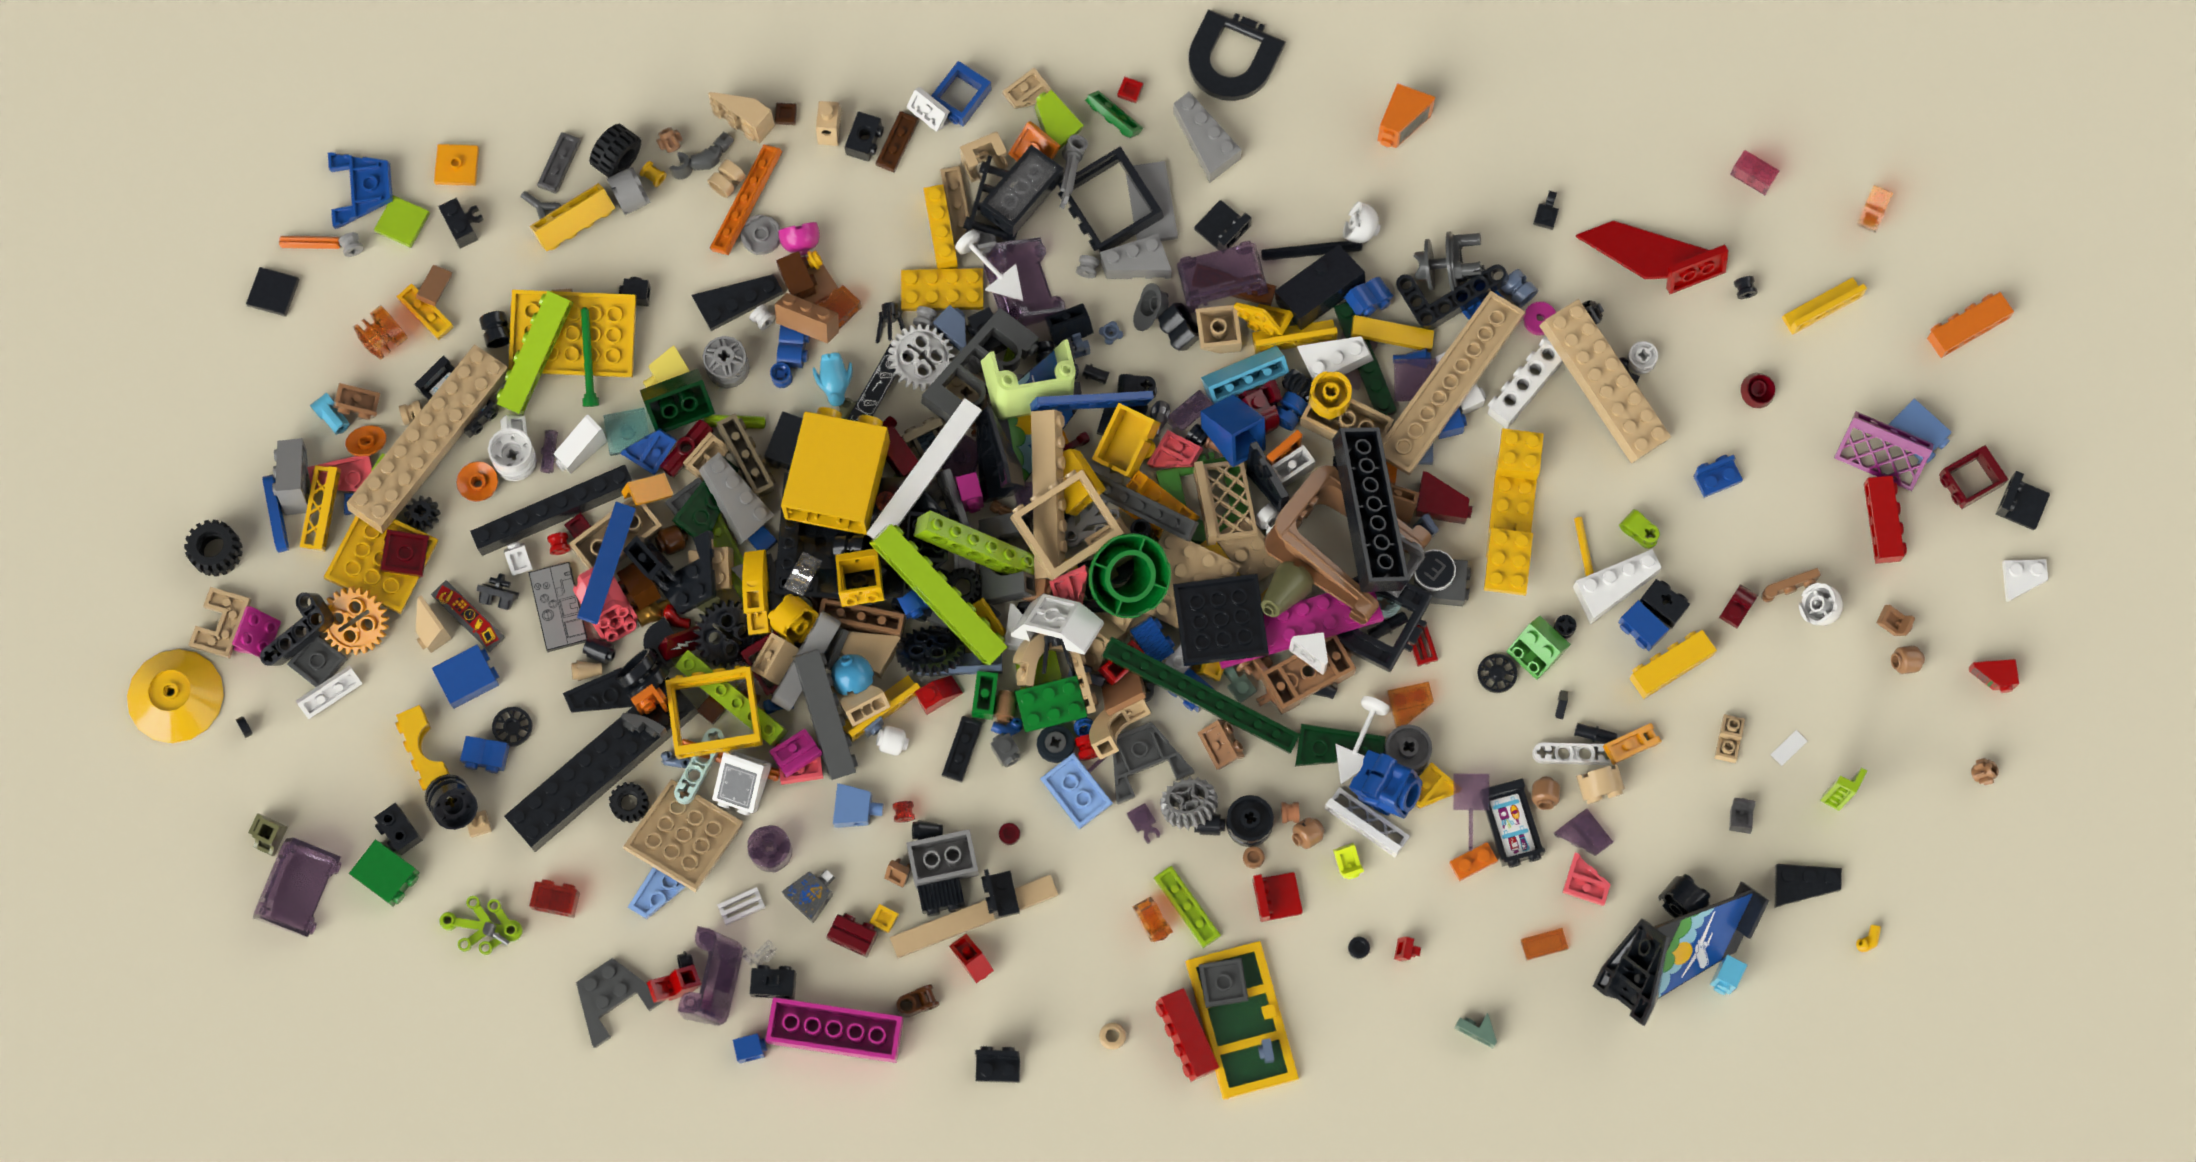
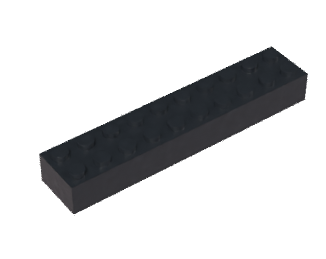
(591, 774)

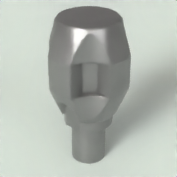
(1160, 413)

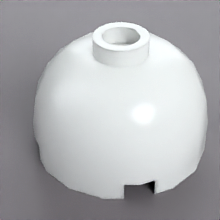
(1362, 224)
(1821, 604)

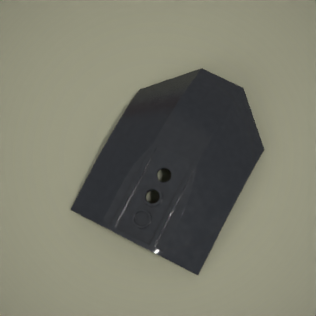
(800, 537)

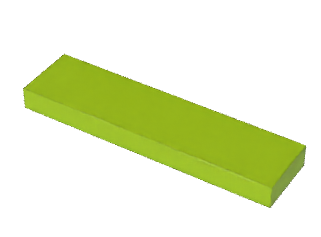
(1187, 907)

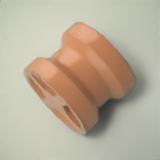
(1290, 812)

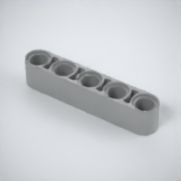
(818, 638)

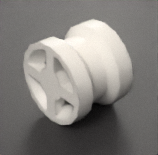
(762, 317)

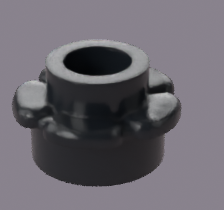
(684, 960)

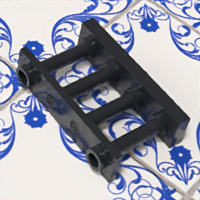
(969, 221)

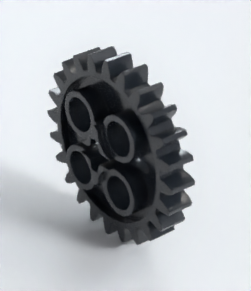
(716, 649)
(930, 651)

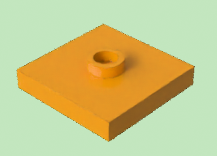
(456, 164)

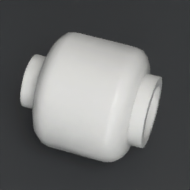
(892, 740)

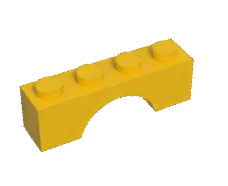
(940, 227)
(414, 726)

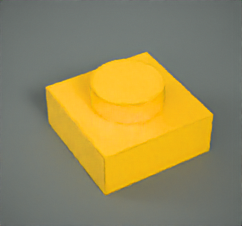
(884, 918)

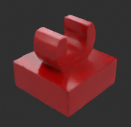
(1405, 949)

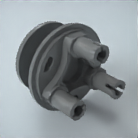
(1453, 262)

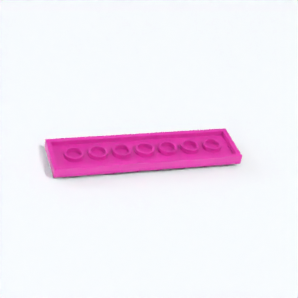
(1306, 617)

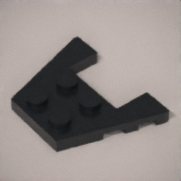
(695, 580)

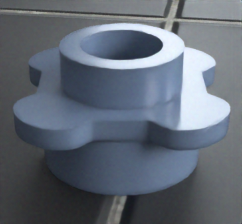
(1109, 338)

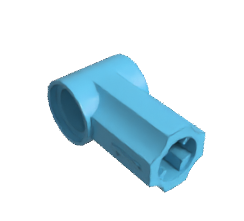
(324, 409)

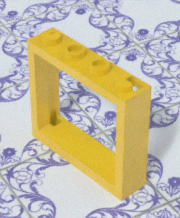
(720, 745)

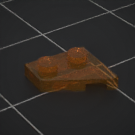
(1409, 702)

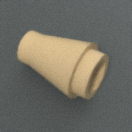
(583, 670)

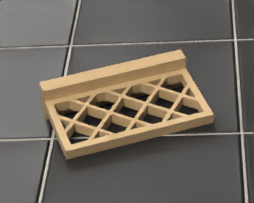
(1208, 508)

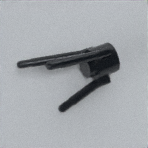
(889, 315)
(1056, 642)

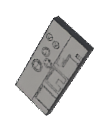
(557, 607)

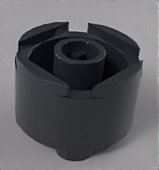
(1683, 896)

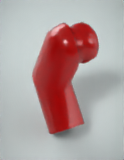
(673, 618)

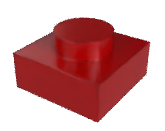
(1130, 90)

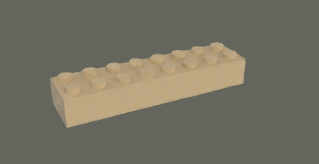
(1605, 381)

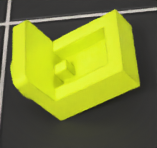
(1348, 861)

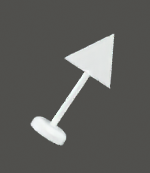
(1006, 284)
(1351, 761)

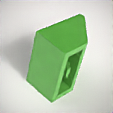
(1538, 647)

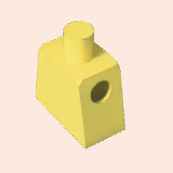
(666, 367)

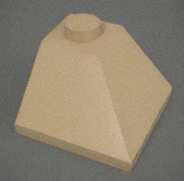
(429, 628)

